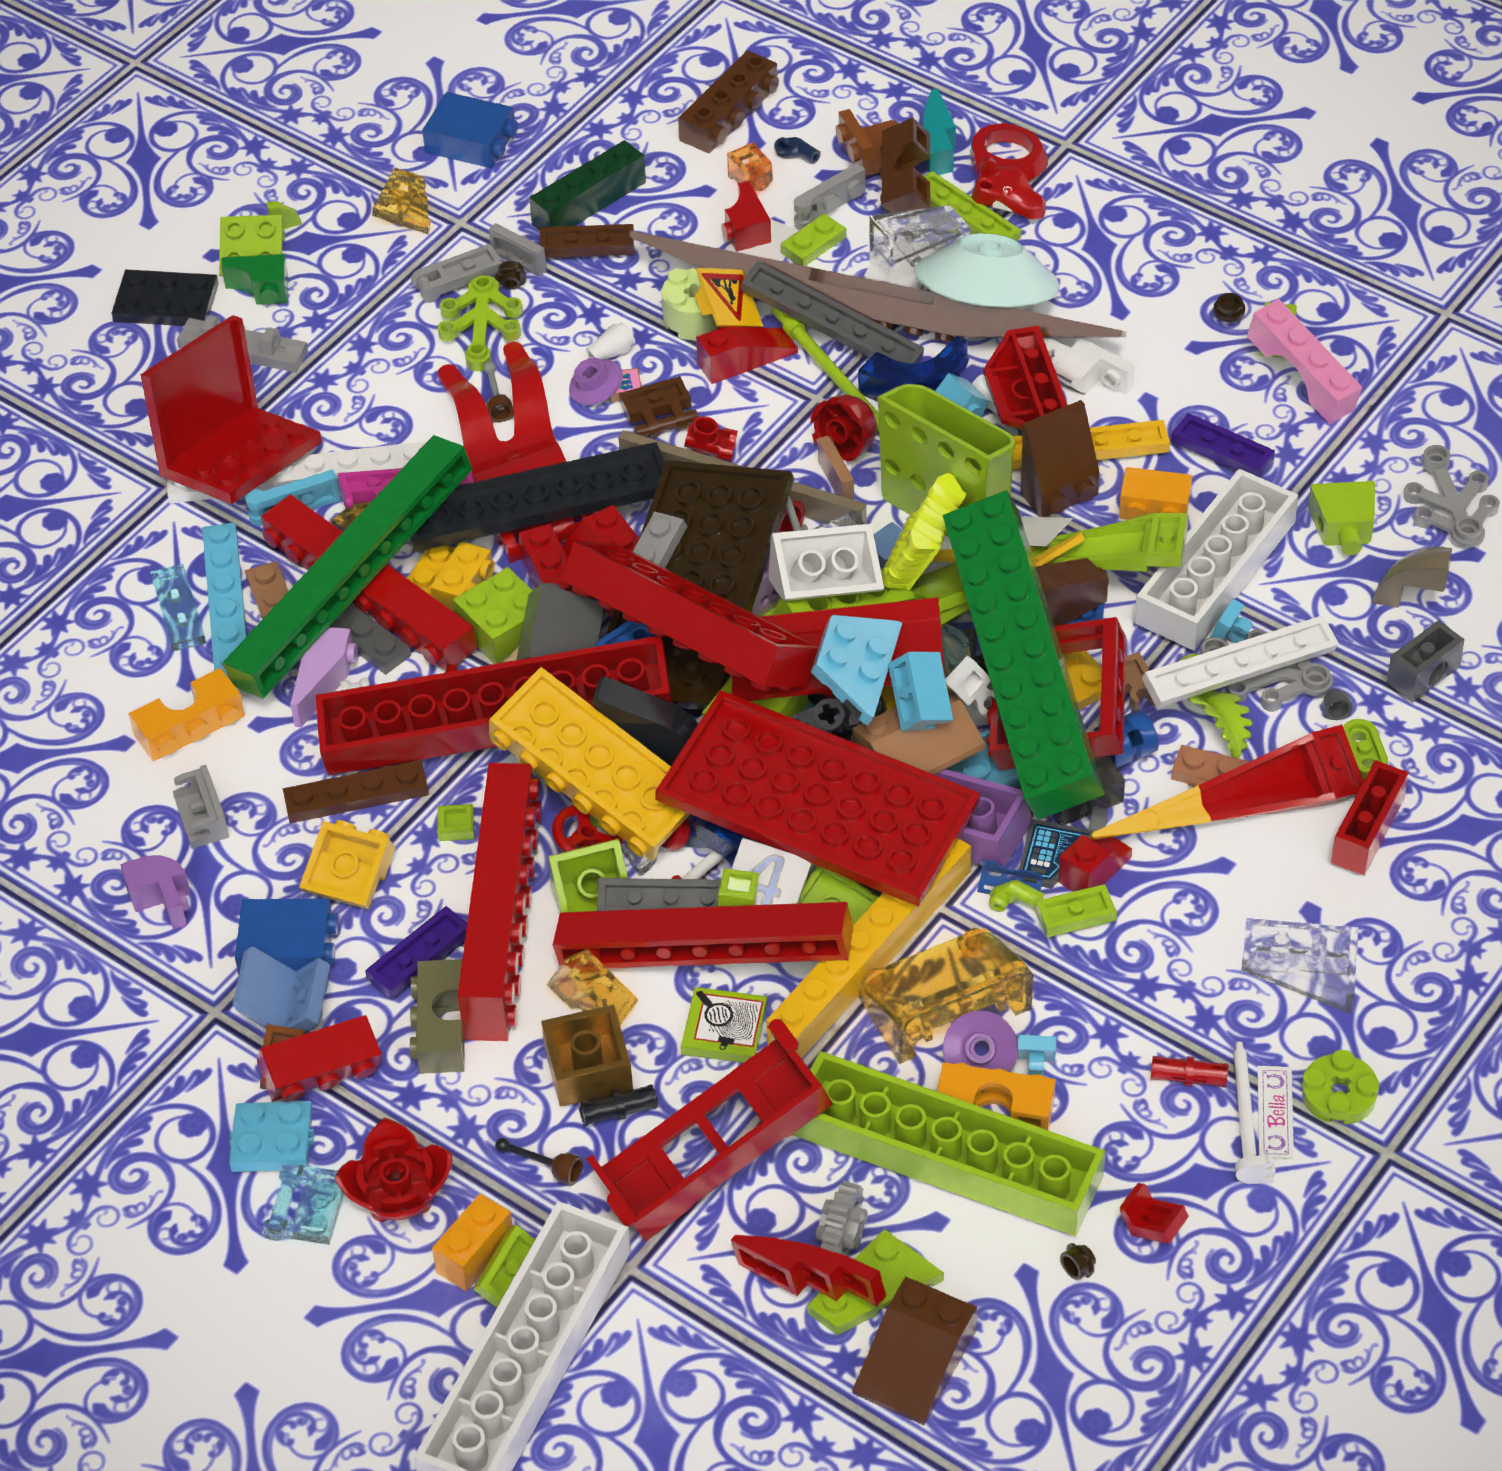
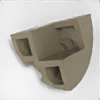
(1420, 569)

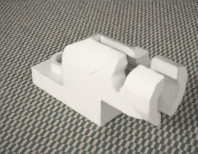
(1088, 364)

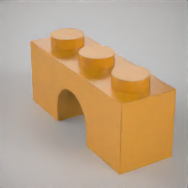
(167, 730)
(1024, 1096)

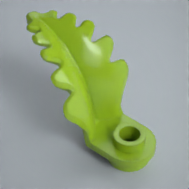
(1227, 716)

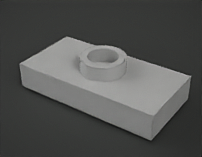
(518, 249)

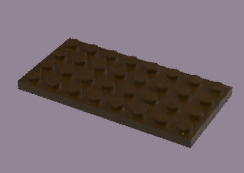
(722, 550)

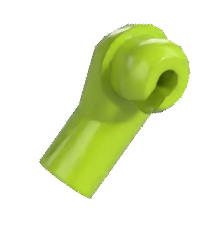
(1011, 892)

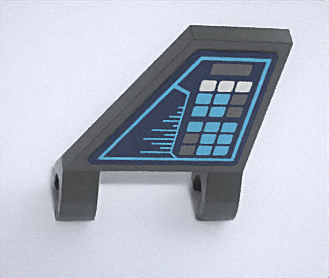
(1049, 841)

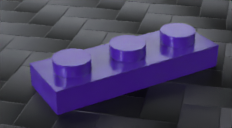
(1222, 445)
(427, 943)

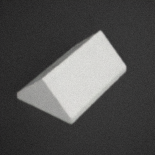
(824, 562)

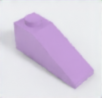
(321, 671)

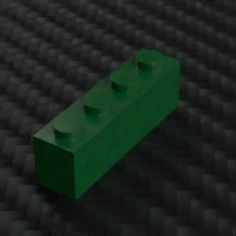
(589, 188)

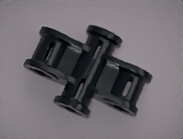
(845, 720)

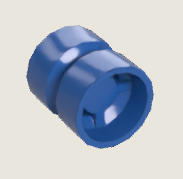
(1139, 738)

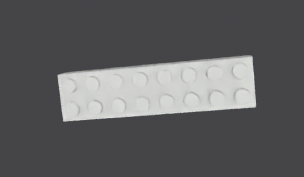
(527, 1344)

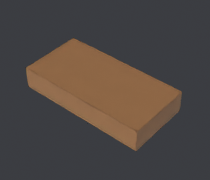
(835, 468)

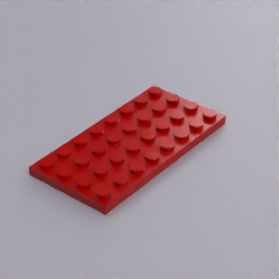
(818, 797)

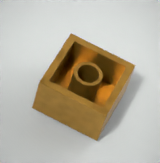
(587, 1055)

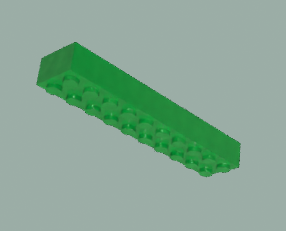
(1023, 656)

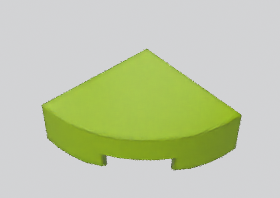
(290, 215)

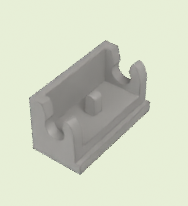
(200, 808)

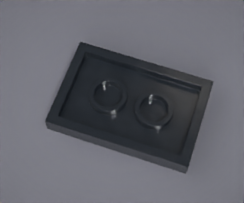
(164, 297)

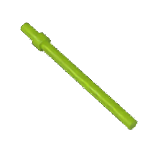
(796, 330)

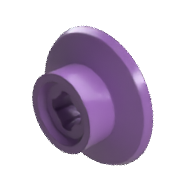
(595, 381)

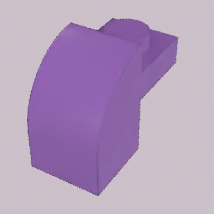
(158, 881)

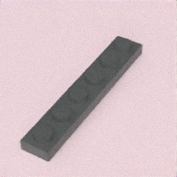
(827, 315)

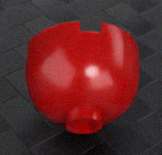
(848, 424)

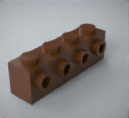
(728, 102)

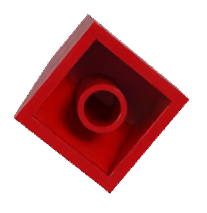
(603, 527)

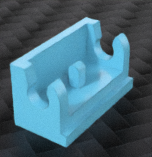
(920, 691)

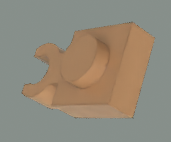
(1134, 671)

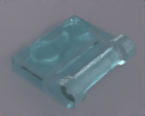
(316, 1209)

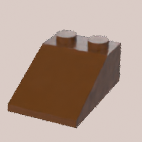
(1058, 460)
(916, 1350)

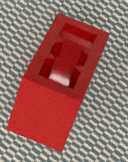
(747, 220)
(1092, 862)

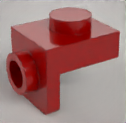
(1152, 1217)

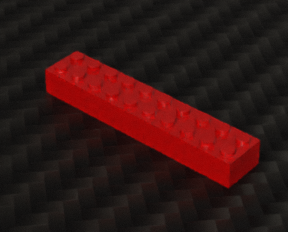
(453, 709)

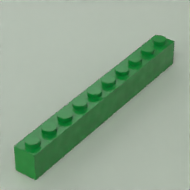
(347, 567)

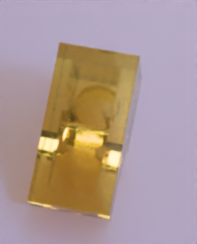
(588, 985)

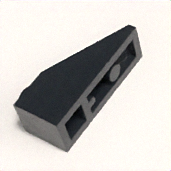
(648, 719)

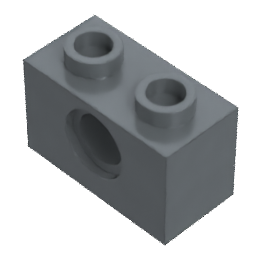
(1425, 661)

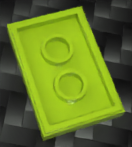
(941, 583)

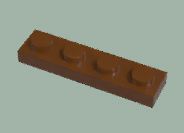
(355, 791)

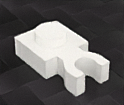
(970, 684)

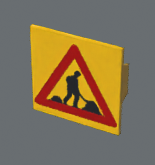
(724, 299)

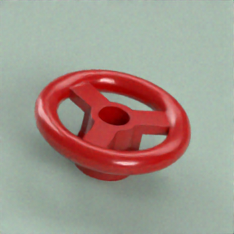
(584, 835)

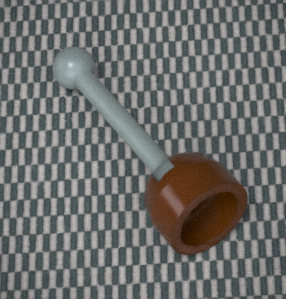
(498, 400)

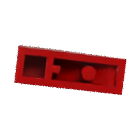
(740, 349)

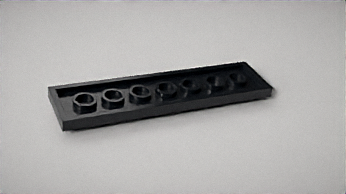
(543, 496)

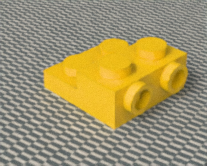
(451, 571)
(347, 863)

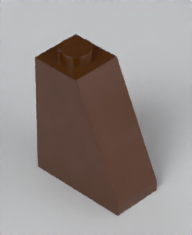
(1072, 588)

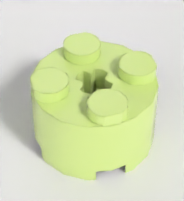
(680, 305)

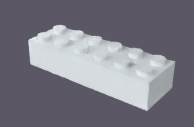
(1218, 559)

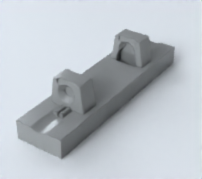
(264, 348)

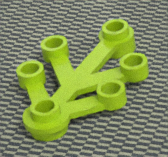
(482, 291)

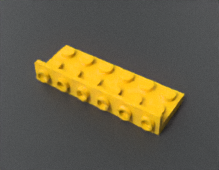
(588, 761)

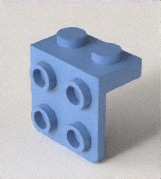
(278, 994)

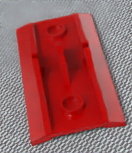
(918, 633)

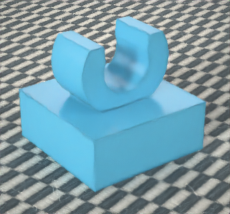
(1231, 624)
(1036, 1050)

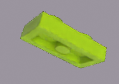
(813, 240)
(1076, 910)
(504, 1265)

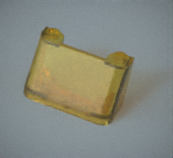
(942, 985)

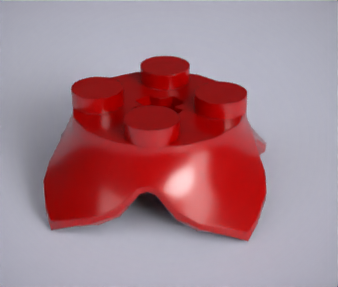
(393, 1154)

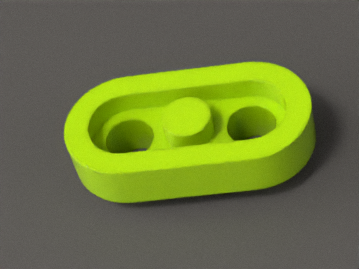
(1370, 745)

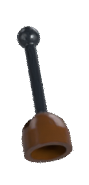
(564, 1167)

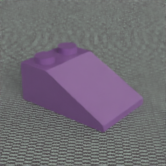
(997, 820)

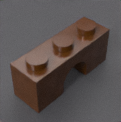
(901, 151)

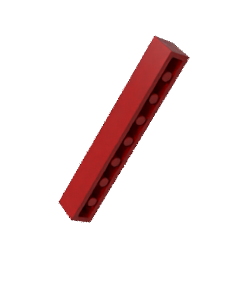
(388, 598)
(708, 935)

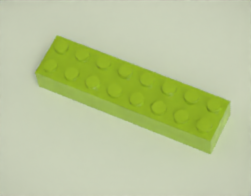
(955, 1145)

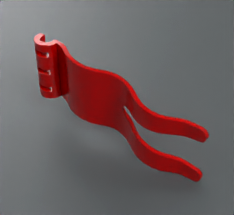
(533, 436)

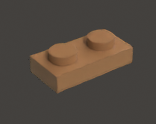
(266, 586)

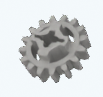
(842, 1219)

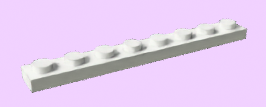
(308, 465)

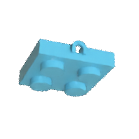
(270, 1135)

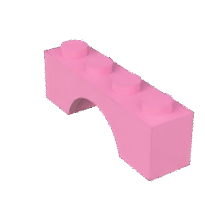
(1329, 385)

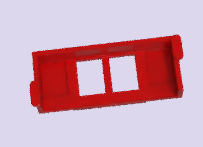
(779, 1088)

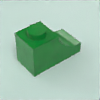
(258, 275)

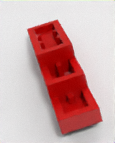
(800, 1265)

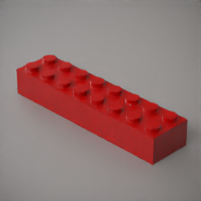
(690, 616)
(499, 902)

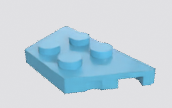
(856, 659)

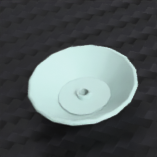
(987, 273)

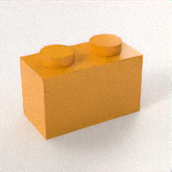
(1154, 492)
(471, 1242)

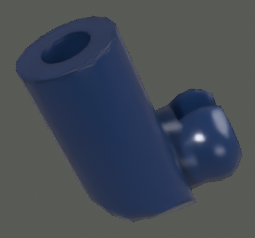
(796, 147)

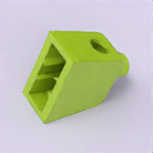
(1343, 513)

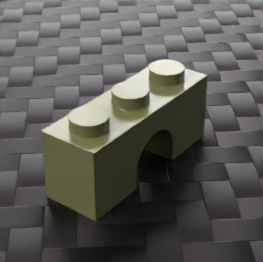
(438, 1042)

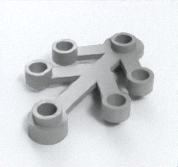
(1464, 529)
(1307, 678)

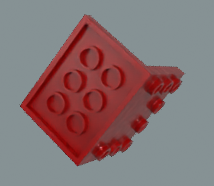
(210, 420)

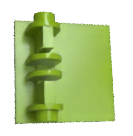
(250, 236)

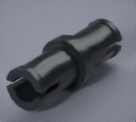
(618, 1105)

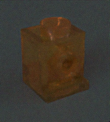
(757, 171)

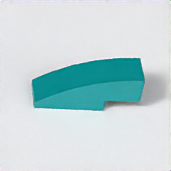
(942, 134)

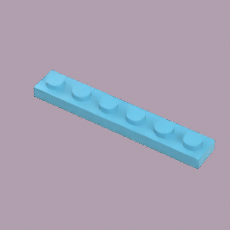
(224, 590)

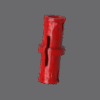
(1189, 1071)

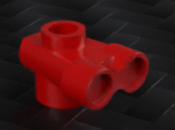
(706, 438)

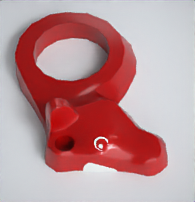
(1005, 181)

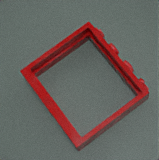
(1079, 637)

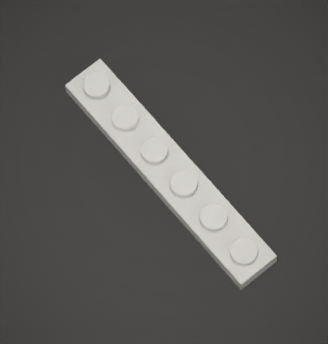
(1239, 661)

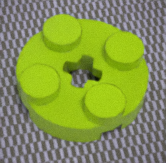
(1340, 1069)

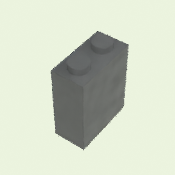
(558, 622)

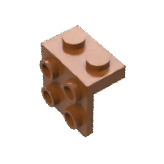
(862, 143)

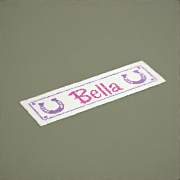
(1275, 1112)

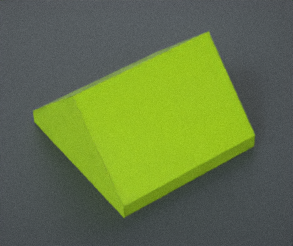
(577, 872)

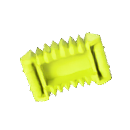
(922, 534)

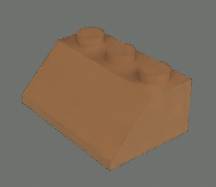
(923, 749)

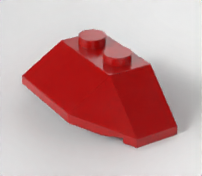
(1023, 378)

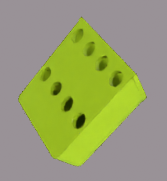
(933, 436)

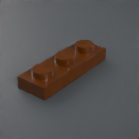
(587, 240)

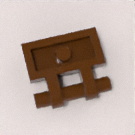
(656, 400)

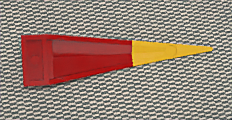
(1293, 777)

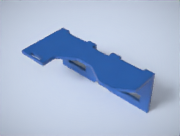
(992, 880)

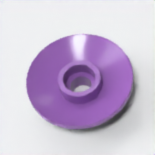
(981, 1026)

